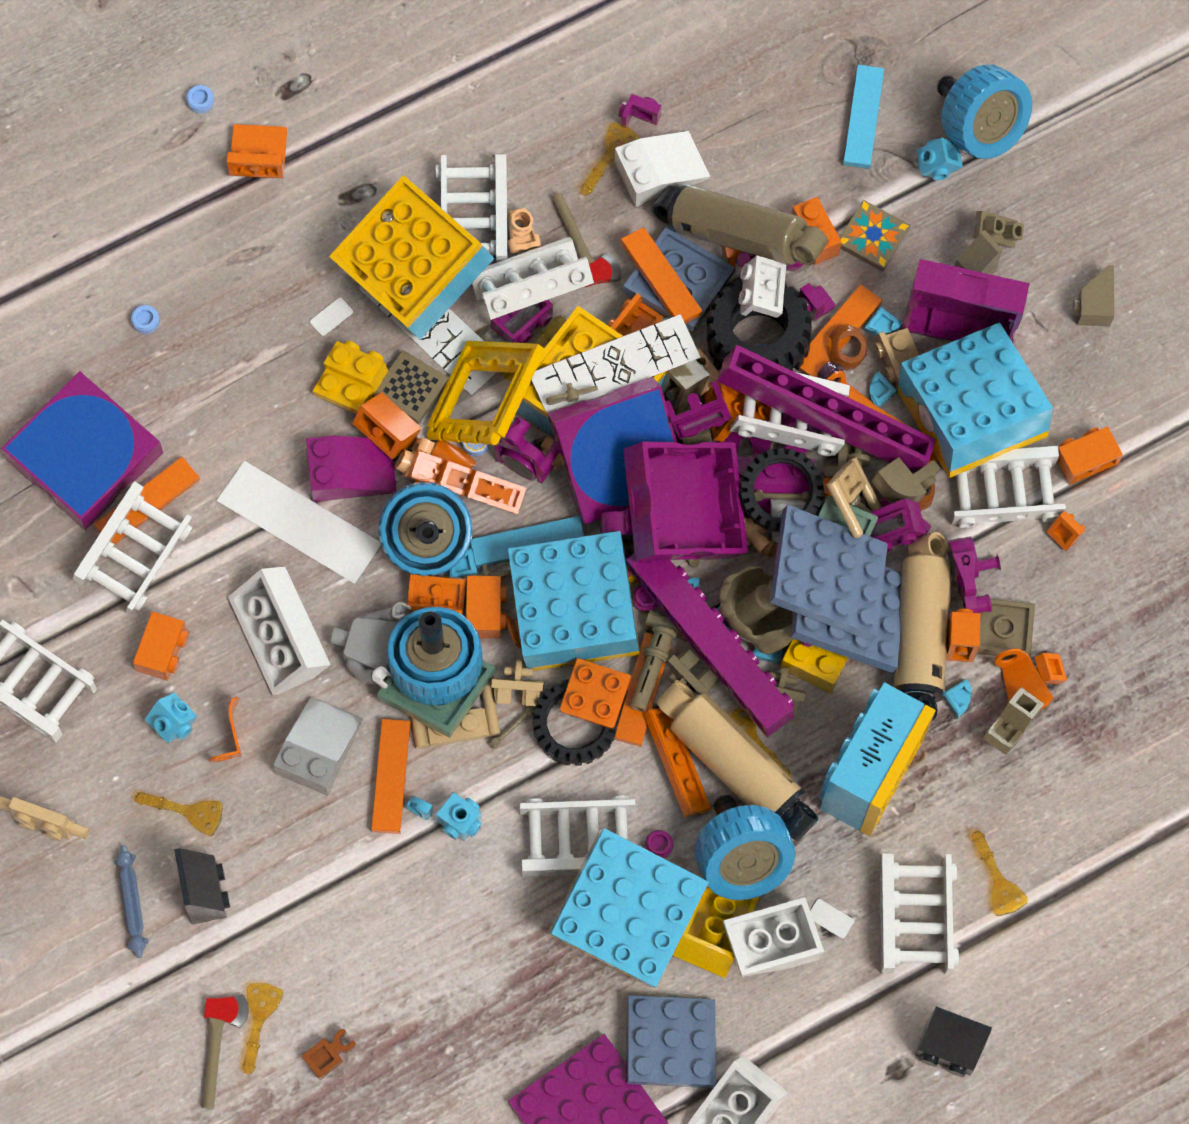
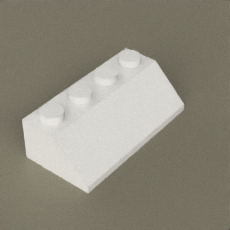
(278, 630)

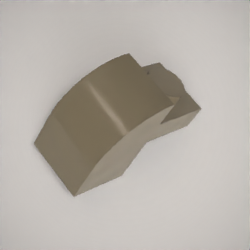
(897, 481)
(1013, 721)

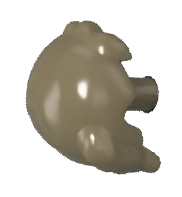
(748, 610)

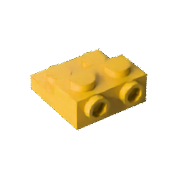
(350, 376)

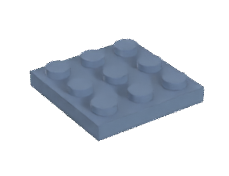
(696, 267)
(671, 1041)

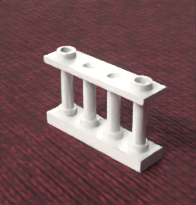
(497, 197)
(531, 278)
(799, 437)
(1015, 461)
(119, 524)
(26, 707)
(565, 863)
(893, 927)

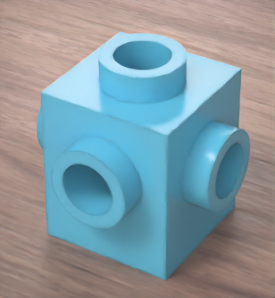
(939, 159)
(171, 718)
(458, 808)

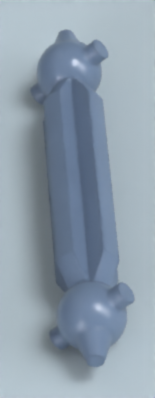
(131, 901)

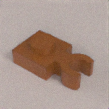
(325, 1057)

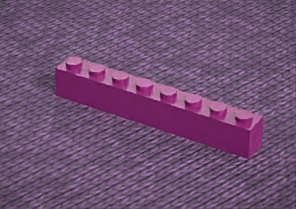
(825, 409)
(715, 643)

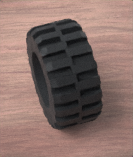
(787, 351)

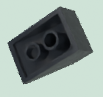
(201, 885)
(952, 1042)

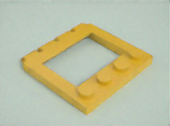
(485, 356)

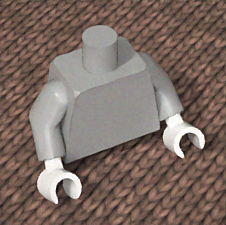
(367, 643)

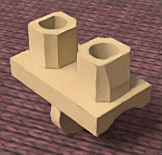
(504, 686)

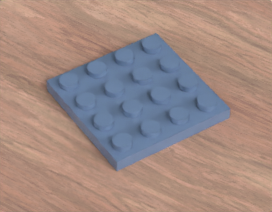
(828, 573)
(880, 652)

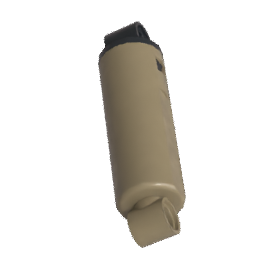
(739, 225)

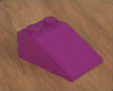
(348, 468)

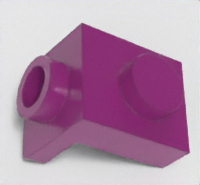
(641, 108)
(817, 299)

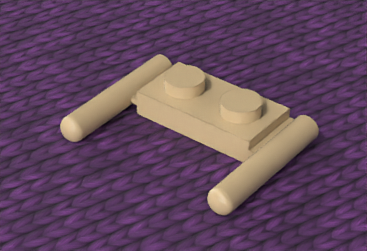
(845, 487)
(475, 725)

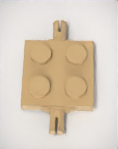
(33, 816)

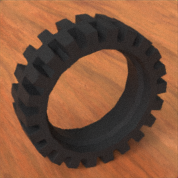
(771, 457)
(557, 751)

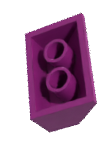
(774, 479)

